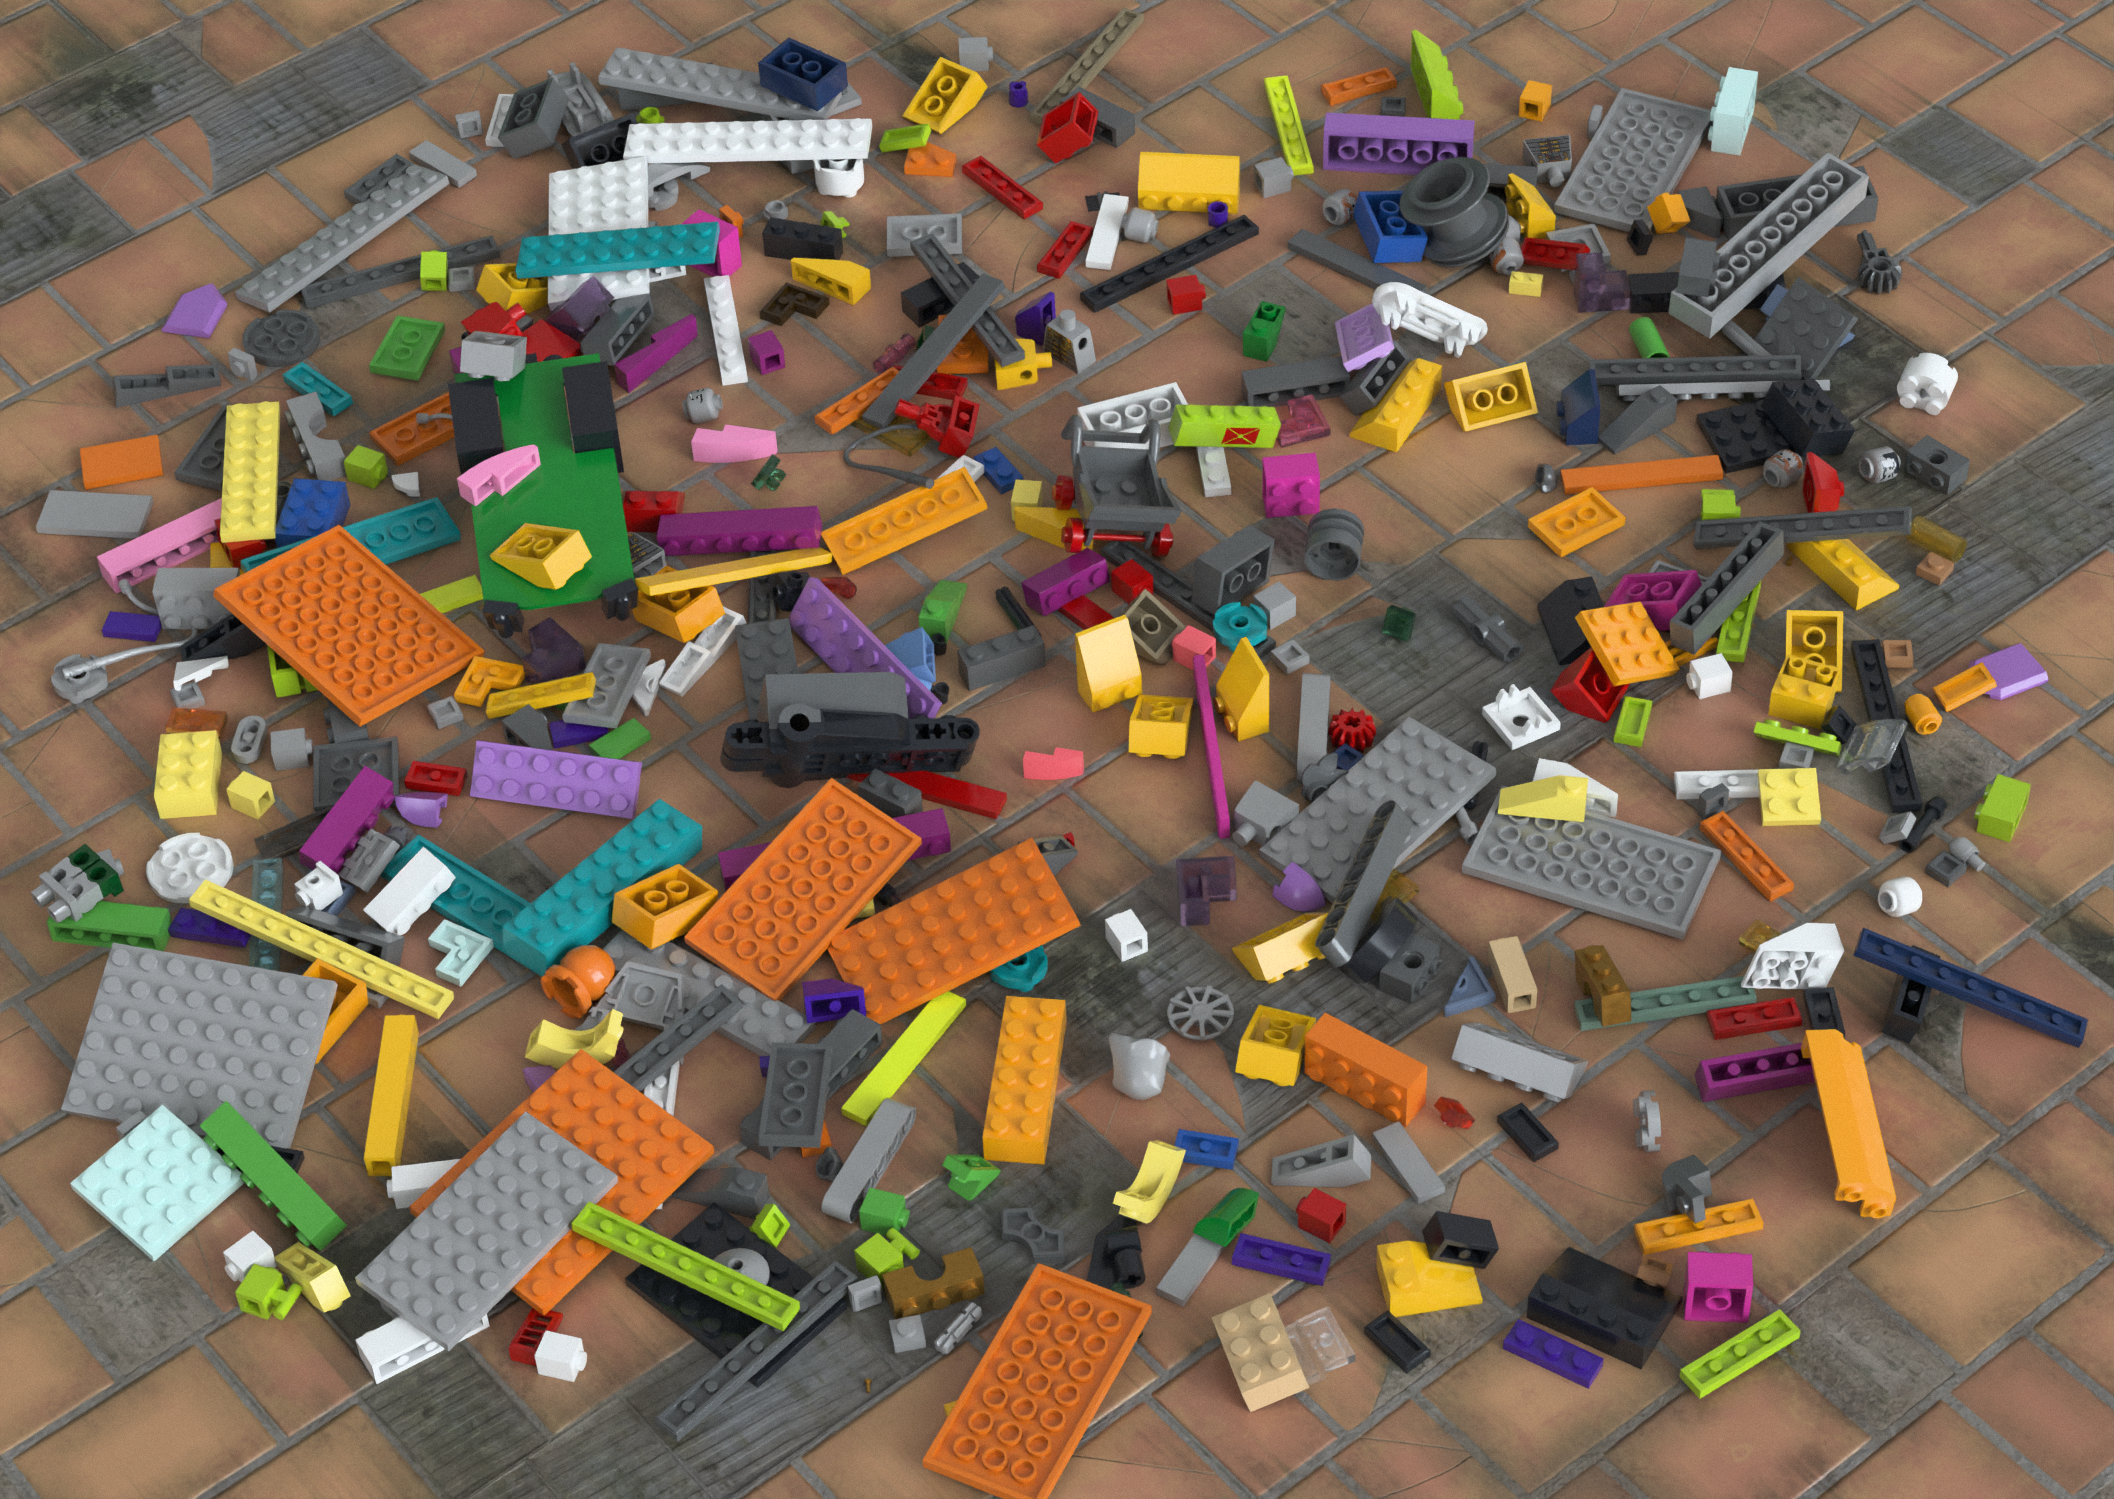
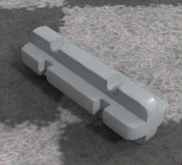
(958, 1328)

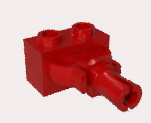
(949, 425)

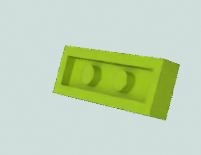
(1772, 731)

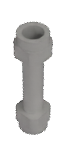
(1468, 829)

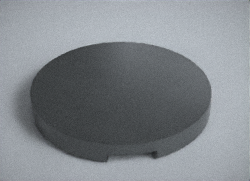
(281, 338)

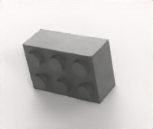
(533, 118)
(1232, 569)

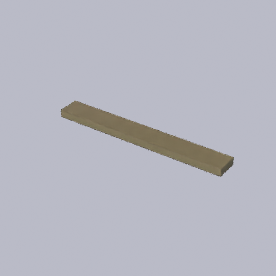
(1091, 61)

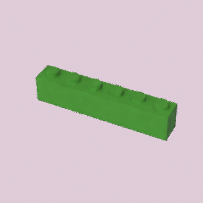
(273, 1176)

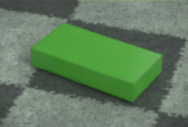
(621, 740)

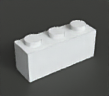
(410, 893)

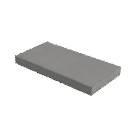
(94, 514)
(616, 675)

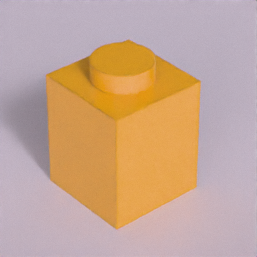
(1535, 100)
(1668, 213)

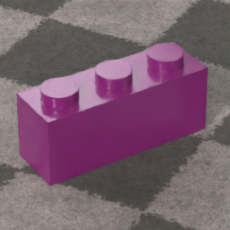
(1065, 581)

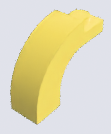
(556, 1045)
(1153, 1183)

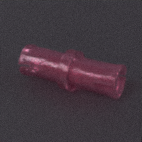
(894, 353)

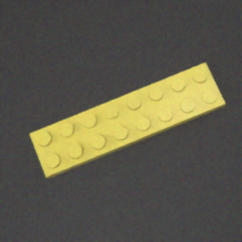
(250, 472)

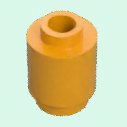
(1922, 714)

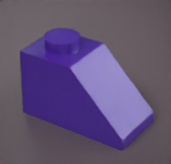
(1035, 316)
(831, 999)

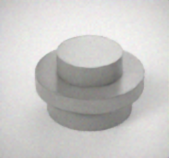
(775, 209)

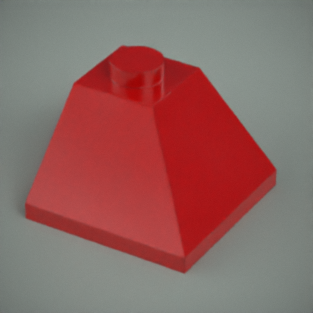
(1821, 485)
(1588, 689)

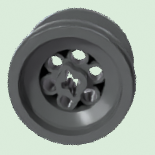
(1455, 211)

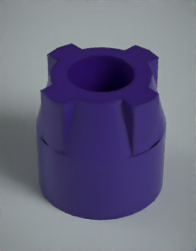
(1018, 94)
(1217, 214)

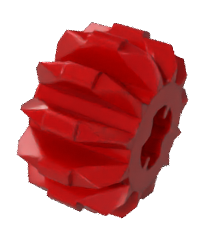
(1353, 729)

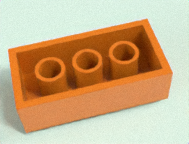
(1365, 1069)

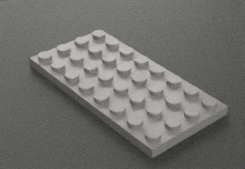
(1633, 159)
(1410, 766)
(1596, 866)
(486, 1231)

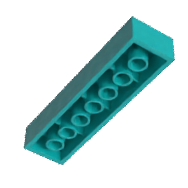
(583, 900)

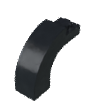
(1383, 939)

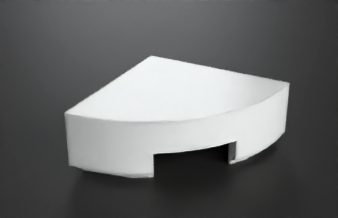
(407, 483)

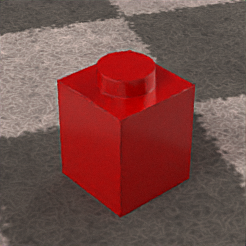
(1185, 294)
(1131, 580)
(1321, 1215)

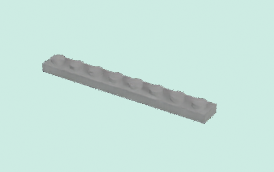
(1708, 390)

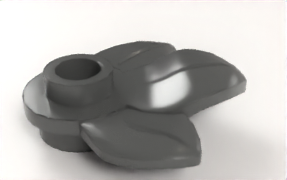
(1320, 776)

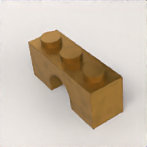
(1600, 977)
(913, 1296)

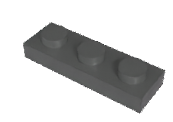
(377, 179)

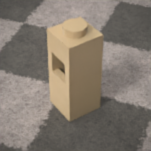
(1512, 974)

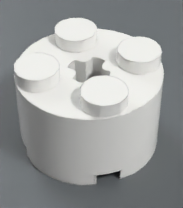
(839, 176)
(1927, 383)

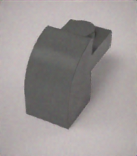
(1686, 1186)

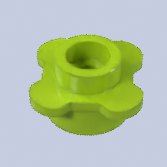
(650, 115)

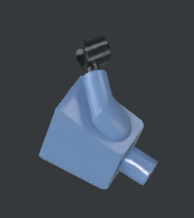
(918, 653)

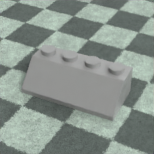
(1518, 1060)

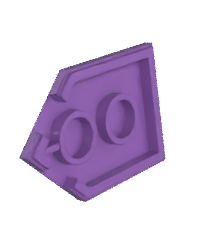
(196, 312)
(2012, 670)

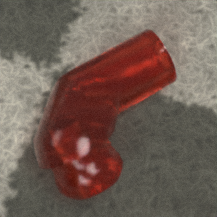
(841, 585)

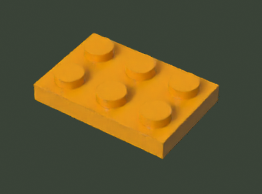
(1576, 522)

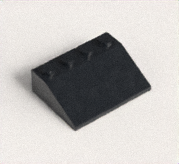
(1602, 1306)

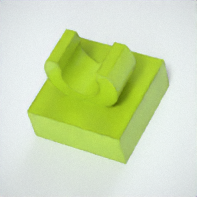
(831, 220)
(770, 1225)

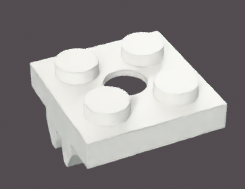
(1525, 705)

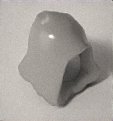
(1138, 1066)

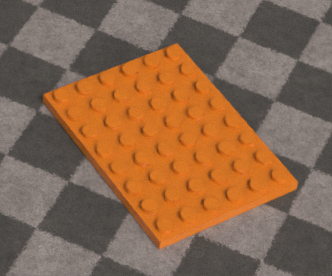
(348, 624)
(618, 1129)

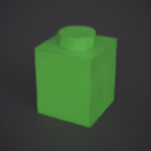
(883, 1211)

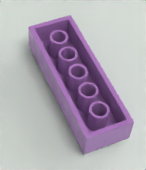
(1393, 142)

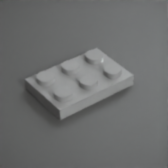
(903, 229)

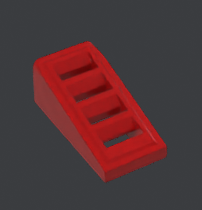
(524, 1353)

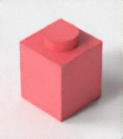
(1191, 643)

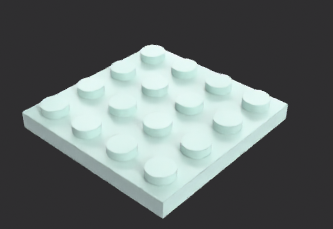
(157, 1182)

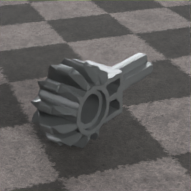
(1877, 268)

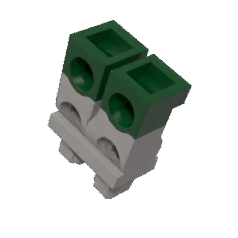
(76, 885)

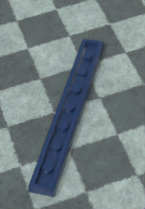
(1971, 987)

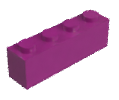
(348, 820)
(1753, 1072)

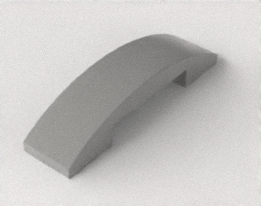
(663, 172)

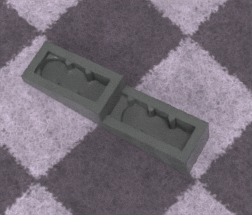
(175, 381)

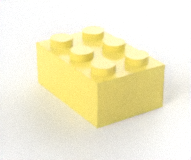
(188, 774)

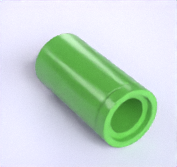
(1647, 339)

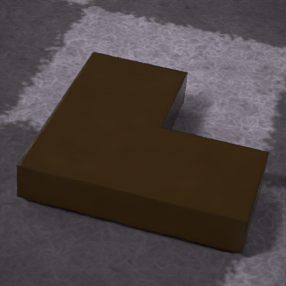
(791, 300)

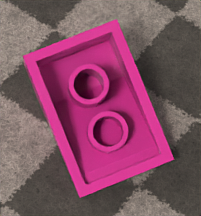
(1659, 593)

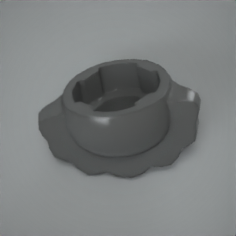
(1545, 478)
(828, 1165)

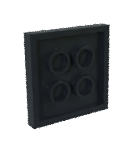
(1742, 436)

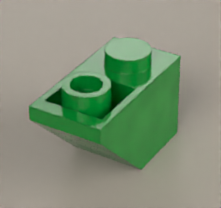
(1263, 331)

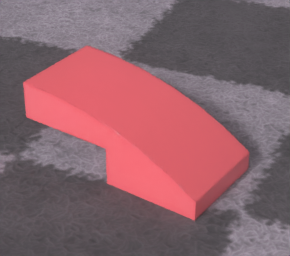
(1060, 765)

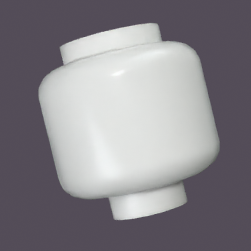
(1900, 896)

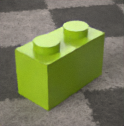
(2002, 807)

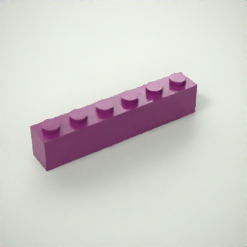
(740, 531)

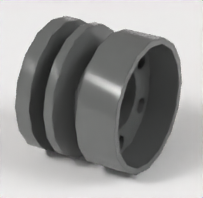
(1334, 544)

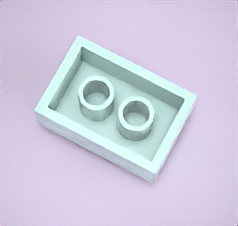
(1733, 111)

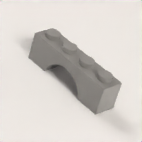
(323, 455)

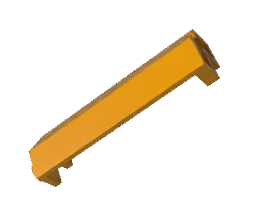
(1850, 1122)

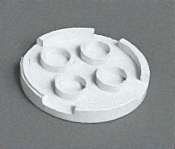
(184, 865)

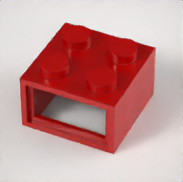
(1067, 128)

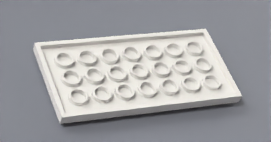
(599, 200)

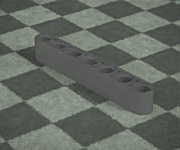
(1363, 883)

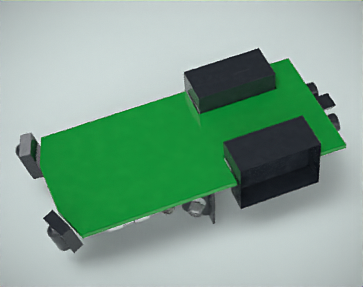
(563, 492)

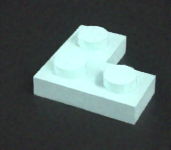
(463, 949)

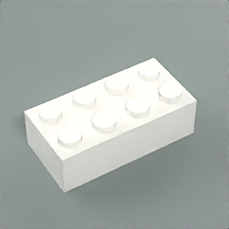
(1132, 413)

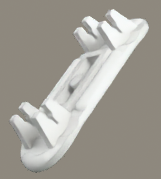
(1427, 316)

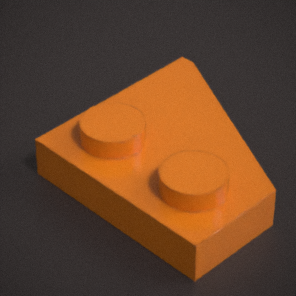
(930, 161)

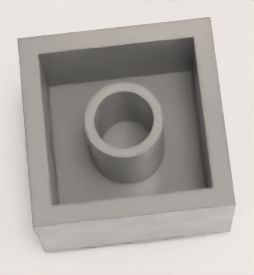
(493, 355)

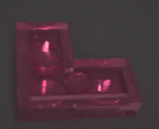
(1306, 425)

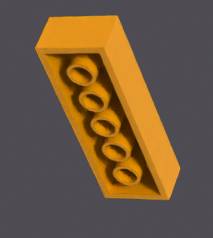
(1024, 1080)

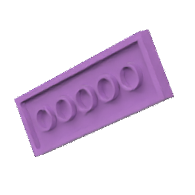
(556, 779)

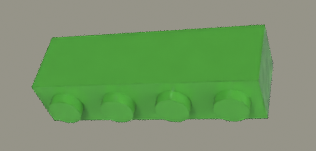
(115, 923)

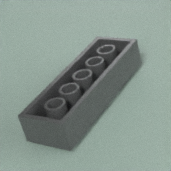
(1744, 201)

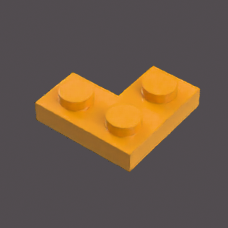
(483, 676)

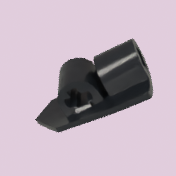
(1117, 1256)

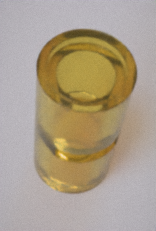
(1937, 539)

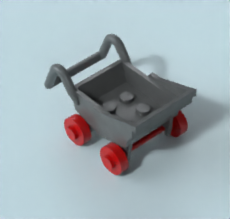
(1115, 490)

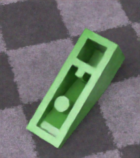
(942, 608)

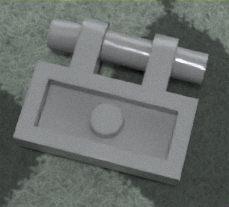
(368, 860)

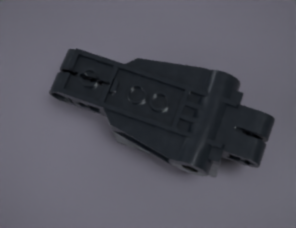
(840, 727)

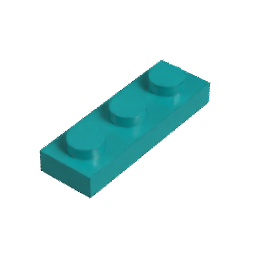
(307, 381)

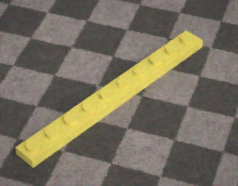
(314, 944)

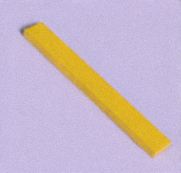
(733, 570)

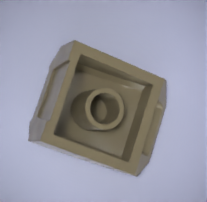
(1152, 627)

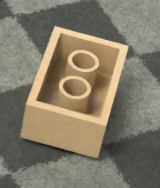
(1260, 1352)

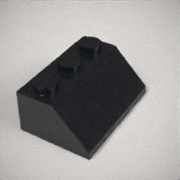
(599, 144)
(1559, 614)

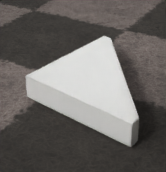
(197, 670)
(648, 686)

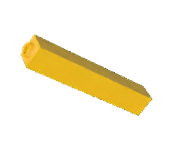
(391, 1094)

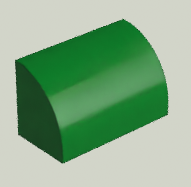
(1228, 1216)

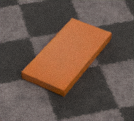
(405, 439)

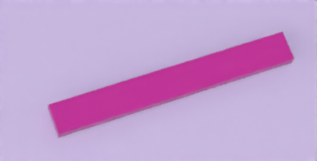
(1211, 747)

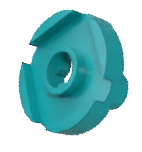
(1233, 613)
(1025, 975)

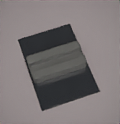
(1094, 201)

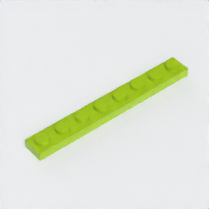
(686, 1266)

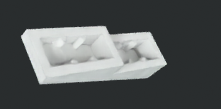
(701, 655)

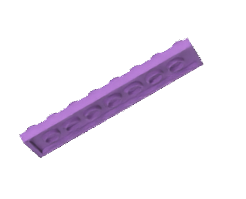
(851, 646)

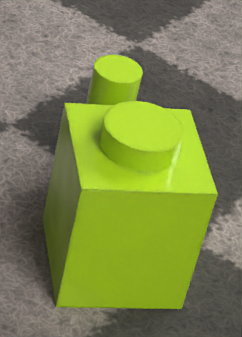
(1718, 504)
(880, 1256)
(264, 1291)

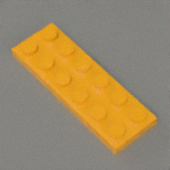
(903, 520)

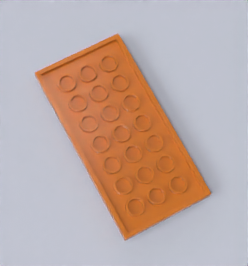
(803, 890)
(953, 932)
(1037, 1386)

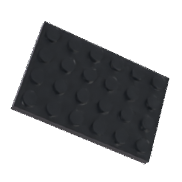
(714, 1322)

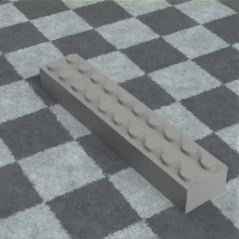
(1773, 242)

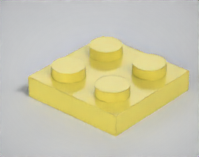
(1789, 797)

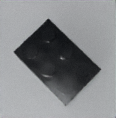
(1807, 417)

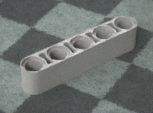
(1313, 720)
(868, 1160)

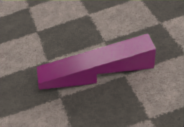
(663, 346)

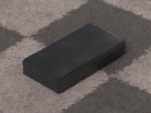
(1527, 1132)
(1397, 1341)

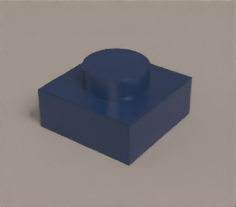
(1347, 757)

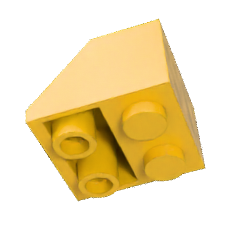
(1528, 208)
(1804, 691)

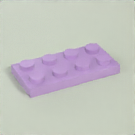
(1363, 338)

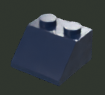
(1580, 410)

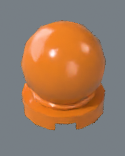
(579, 979)

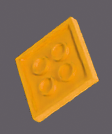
(1627, 643)

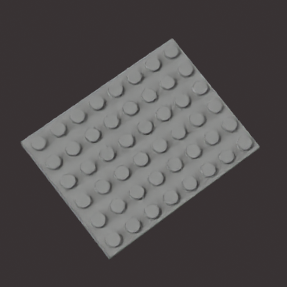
(197, 1036)

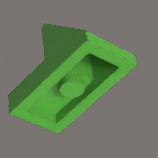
(969, 1174)

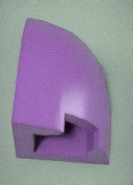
(422, 807)
(1299, 890)

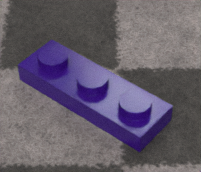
(199, 926)
(1281, 1259)
(1553, 1353)

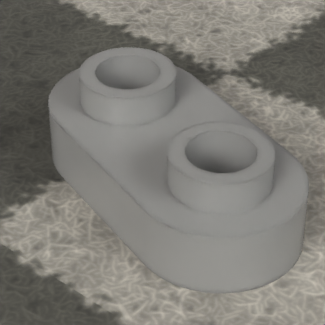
(249, 739)

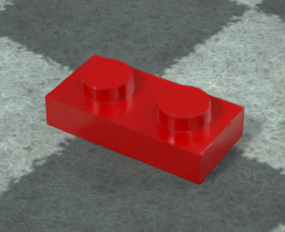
(436, 778)

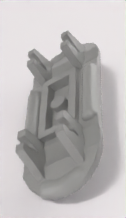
(585, 106)

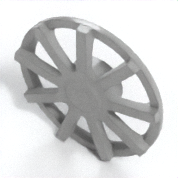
(1201, 1012)

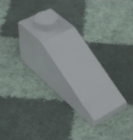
(1324, 1165)

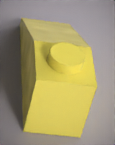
(1547, 798)
(315, 1274)

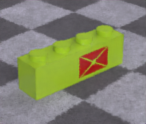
(1224, 426)

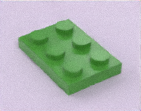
(407, 347)

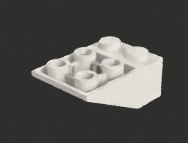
(1796, 959)

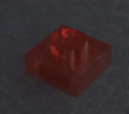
(1454, 1113)

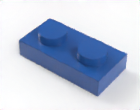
(998, 470)
(1208, 1148)

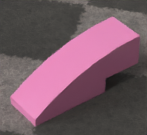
(733, 444)
(498, 473)

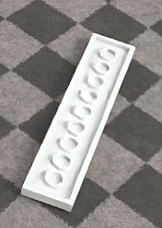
(749, 141)

